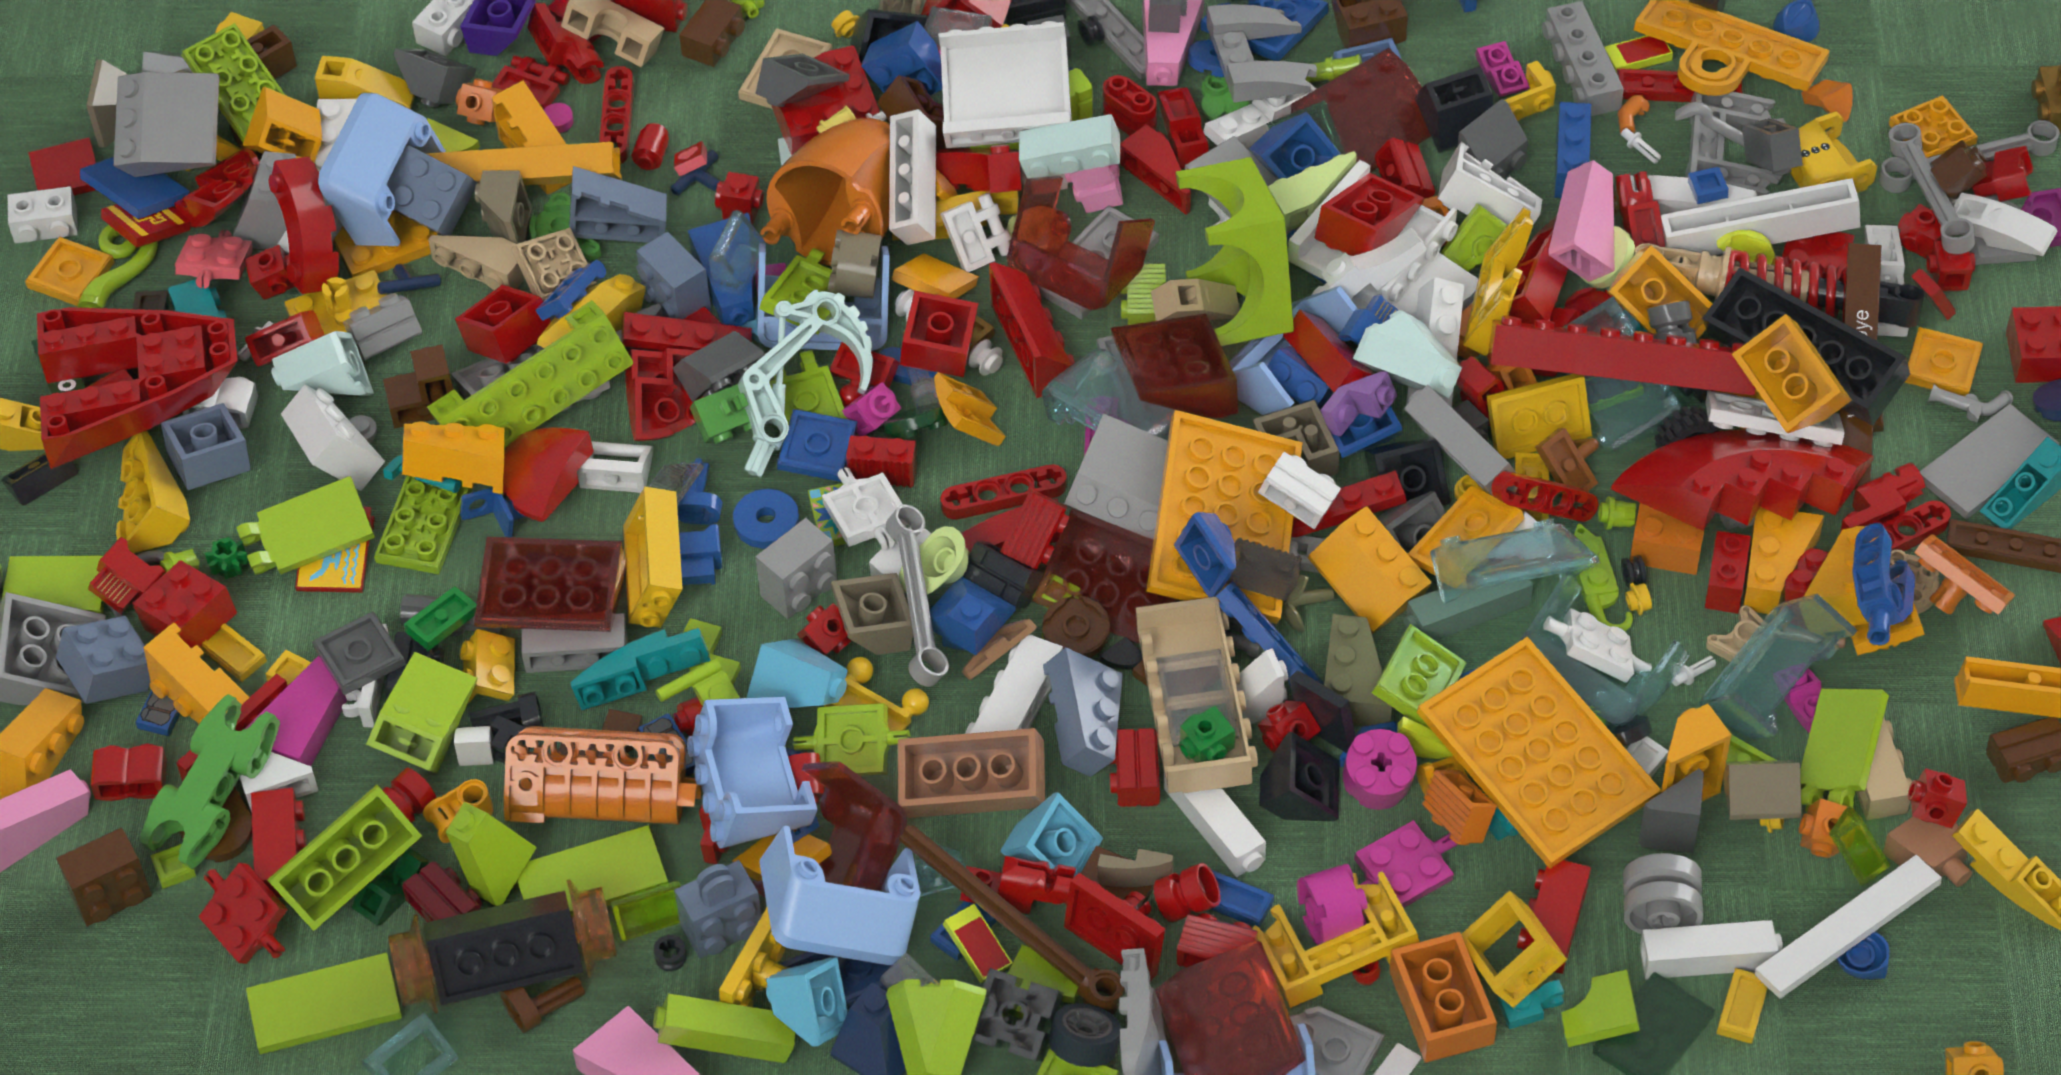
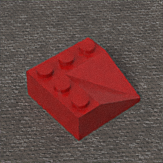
(801, 118)

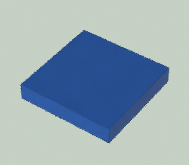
(816, 445)

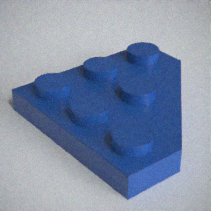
(1305, 12)

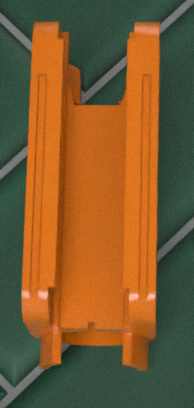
(595, 785)

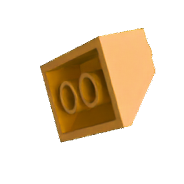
(1652, 282)
(1791, 375)
(1369, 569)
(1698, 743)

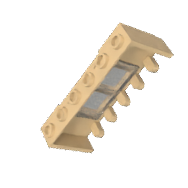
(1187, 674)

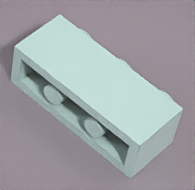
(1069, 147)

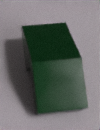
(385, 892)

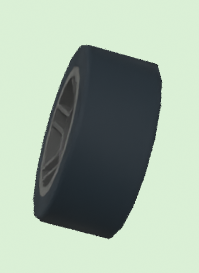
(1084, 1035)

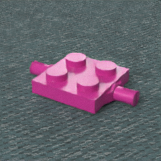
(1408, 861)

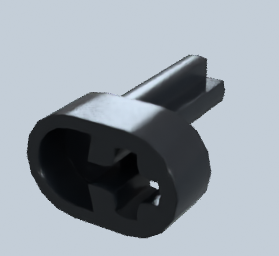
(525, 709)

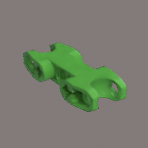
(199, 799)

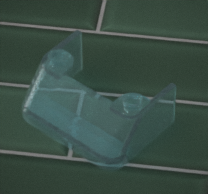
(1773, 663)
(1600, 693)

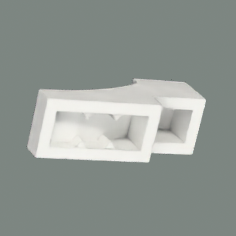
(1374, 266)

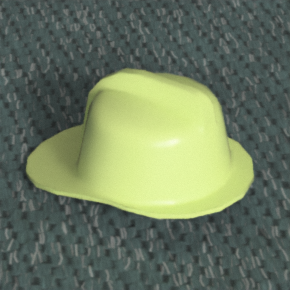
(942, 558)

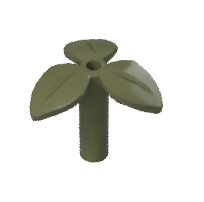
(1301, 597)

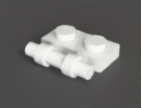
(968, 235)

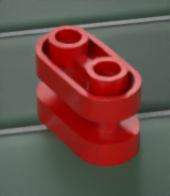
(1128, 104)

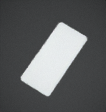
(1399, 1062)

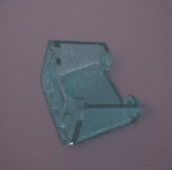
(1101, 386)
(1623, 407)

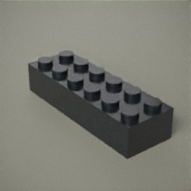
(1861, 364)

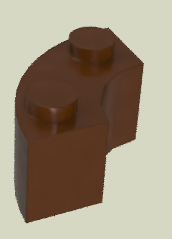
(1959, 169)

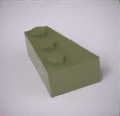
(1355, 669)

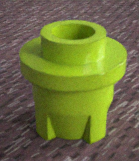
(1616, 513)
(187, 556)

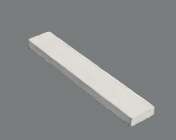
(1847, 926)

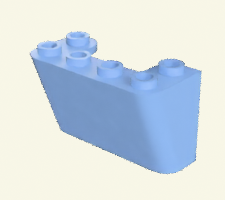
(747, 770)

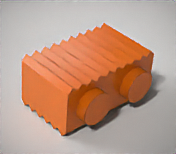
(1459, 806)

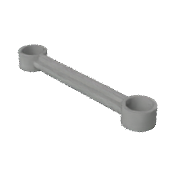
(2034, 146)
(1936, 197)
(917, 595)

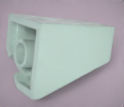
(1408, 354)
(326, 364)

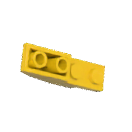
(2006, 868)

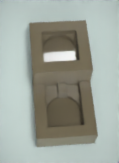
(1134, 873)

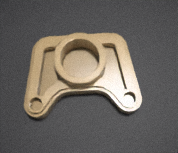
(1729, 645)

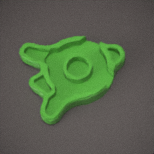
(556, 218)

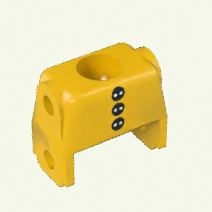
(1827, 158)

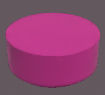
(560, 116)

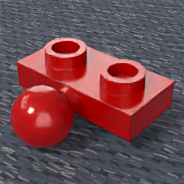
(847, 367)

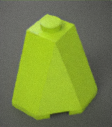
(488, 853)
(935, 1023)

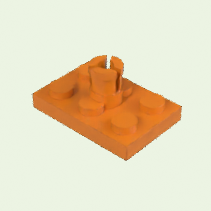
(1960, 579)

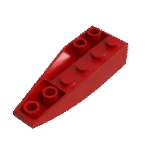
(1540, 279)

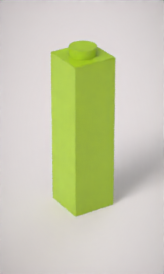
(723, 1028)

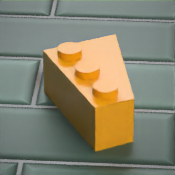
(455, 452)
(1775, 554)
(1835, 578)
(185, 677)

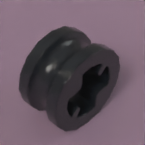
(1091, 30)
(1633, 571)
(664, 944)

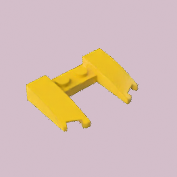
(1497, 281)
(1303, 972)

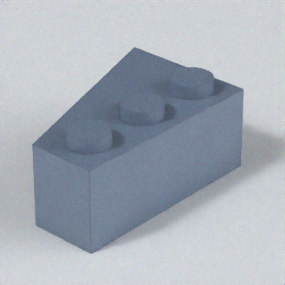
(614, 209)
(1086, 710)

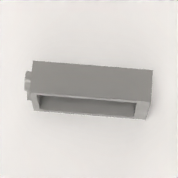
(1457, 438)

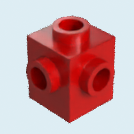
(1919, 230)
(1950, 270)
(269, 272)
(816, 632)
(1285, 718)
(1937, 798)

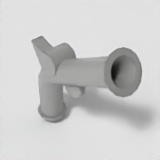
(1970, 402)

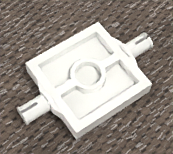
(862, 508)
(1597, 644)

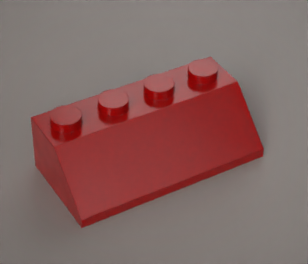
(1027, 326)

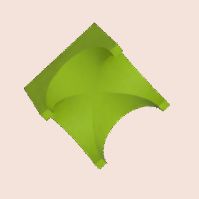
(1252, 250)

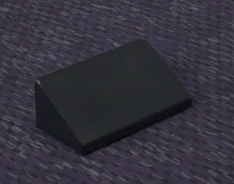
(37, 478)

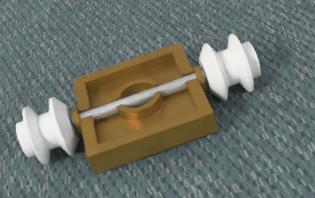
(980, 350)

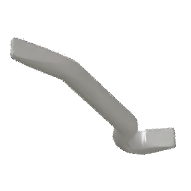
(1710, 121)

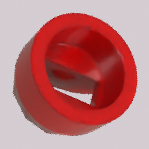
(1372, 973)

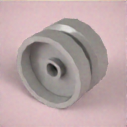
(1662, 892)

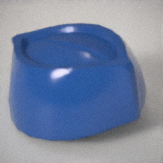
(1798, 20)
(1867, 958)

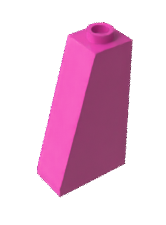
(306, 713)

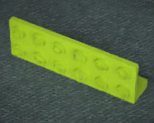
(544, 381)

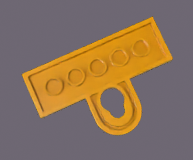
(1732, 41)

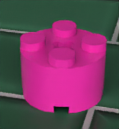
(1384, 750)
(1331, 903)

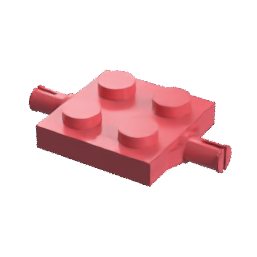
(213, 257)

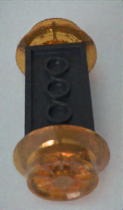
(502, 947)

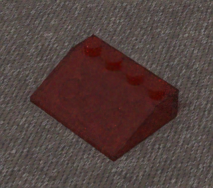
(1372, 105)
(1179, 365)
(1107, 566)
(550, 584)
(1230, 1016)

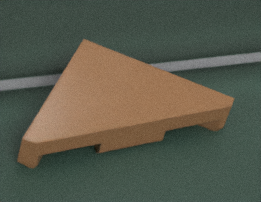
(998, 645)

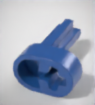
(697, 505)

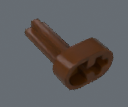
(528, 1011)

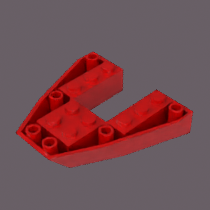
(178, 363)

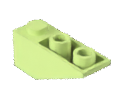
(1305, 191)

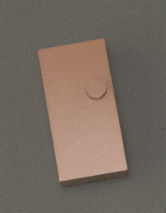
(971, 773)

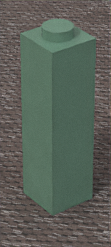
(1469, 610)

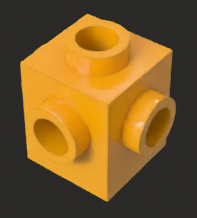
(1973, 1059)

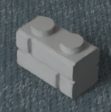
(382, 325)

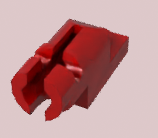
(563, 46)
(1639, 210)
(1884, 497)
(1026, 881)

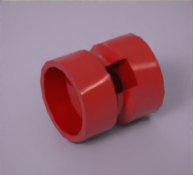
(410, 793)
(1186, 892)

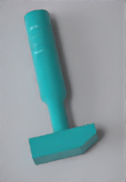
(394, 468)

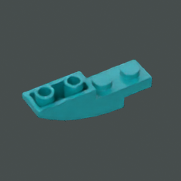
(629, 667)

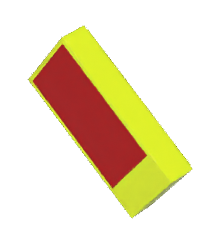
(1639, 53)
(977, 942)

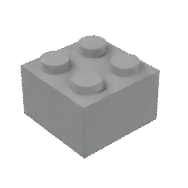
(796, 568)

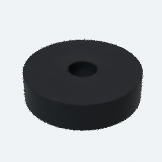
(1633, 731)

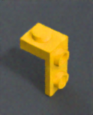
(1539, 95)

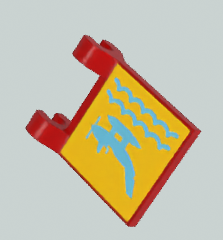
(339, 571)

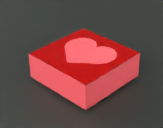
(690, 158)

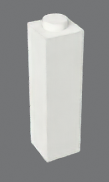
(1223, 828)
(1708, 948)

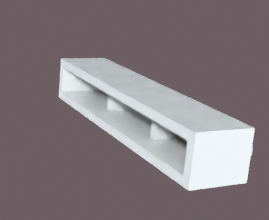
(1777, 216)

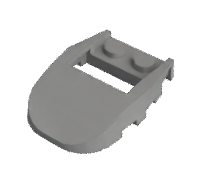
(1144, 1017)

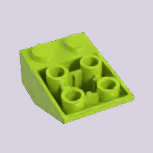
(422, 712)

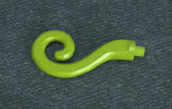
(102, 287)

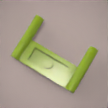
(707, 682)

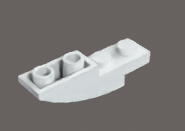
(1250, 122)
(2004, 225)

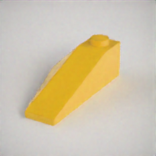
(612, 296)
(151, 499)

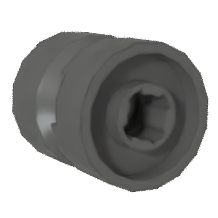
(1672, 320)

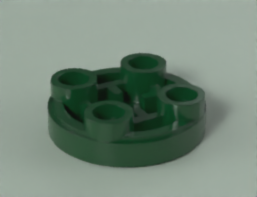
(905, 423)

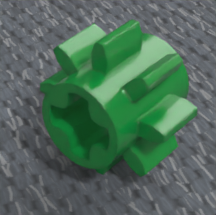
(227, 557)

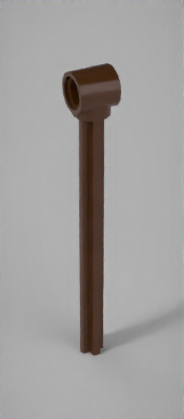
(1087, 980)

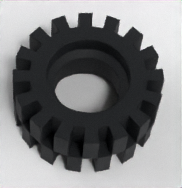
(1684, 424)

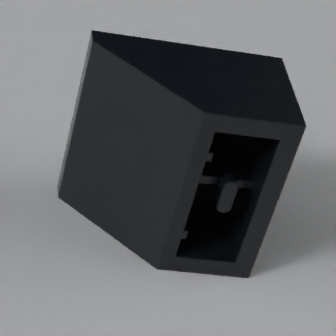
(1453, 104)

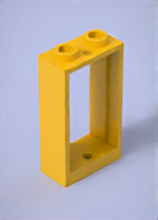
(652, 557)

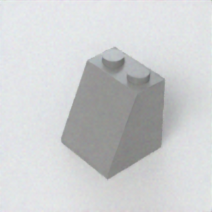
(260, 213)

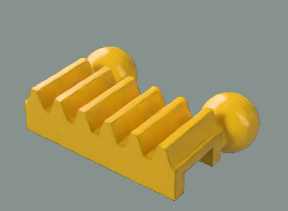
(859, 672)

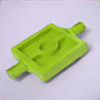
(853, 736)

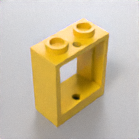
(1540, 957)

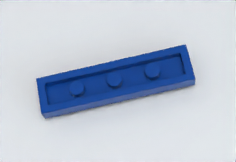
(1261, 631)

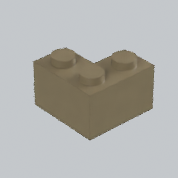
(1308, 426)

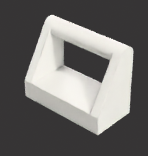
(616, 474)

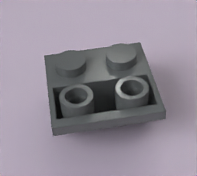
(717, 365)

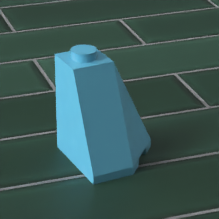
(798, 674)

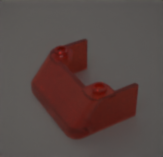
(1050, 260)
(864, 828)

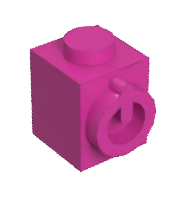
(872, 408)

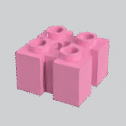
(1097, 187)

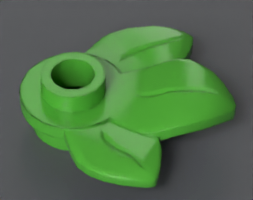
(1217, 98)

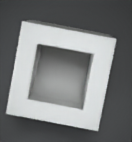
(474, 746)

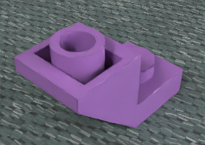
(1365, 396)

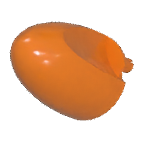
(832, 185)

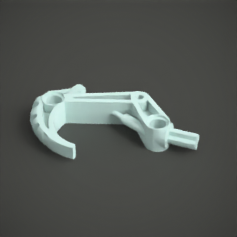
(768, 404)

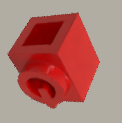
(739, 193)

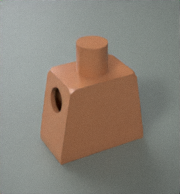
(1932, 844)

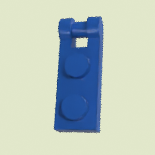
(570, 290)

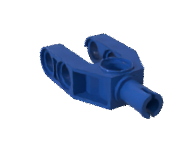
(1879, 595)

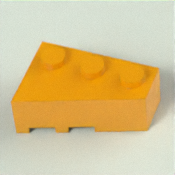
(524, 123)
(38, 740)

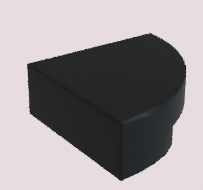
(1121, 655)

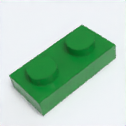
(441, 618)

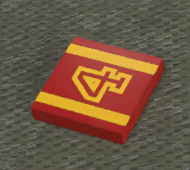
(147, 229)

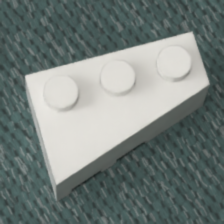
(1472, 182)
(330, 437)

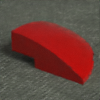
(219, 188)
(655, 395)
(543, 468)

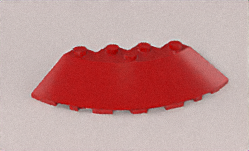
(1741, 473)

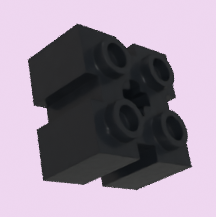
(1026, 1035)

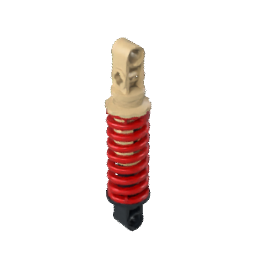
(1711, 274)

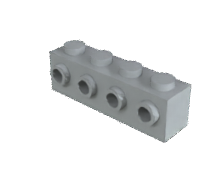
(1583, 58)

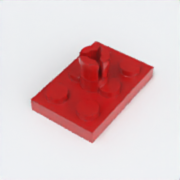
(1112, 922)

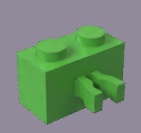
(721, 415)

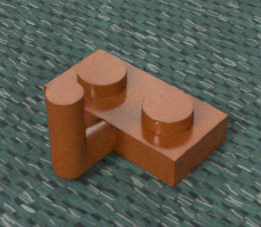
(1566, 458)

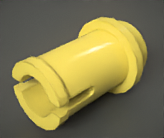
(843, 115)

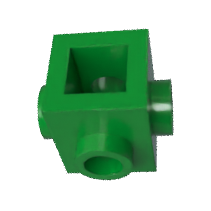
(1206, 736)

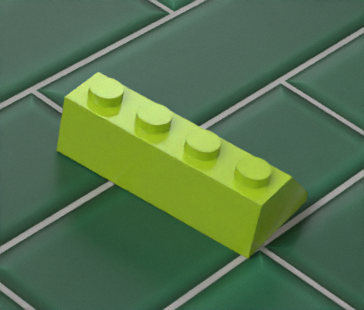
(344, 857)

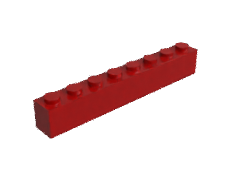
(1617, 355)

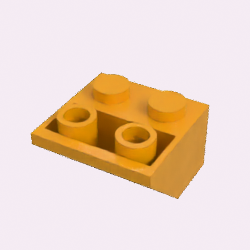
(284, 126)

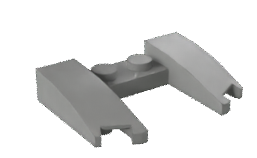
(1249, 79)
(1708, 145)

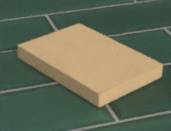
(780, 44)

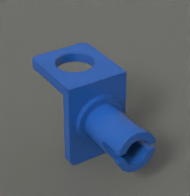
(494, 504)

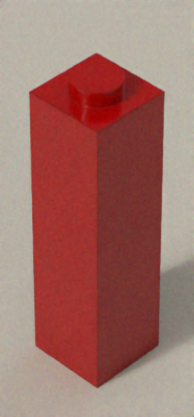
(1325, 351)

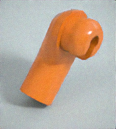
(1627, 112)

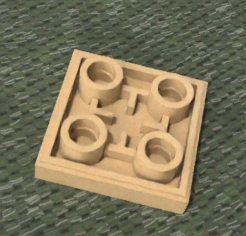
(549, 261)

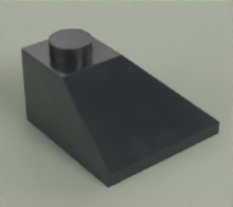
(878, 24)
(1416, 464)
(1301, 782)

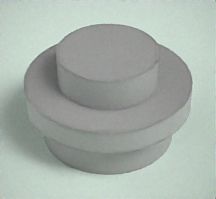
(365, 426)

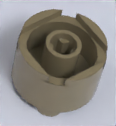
(855, 264)

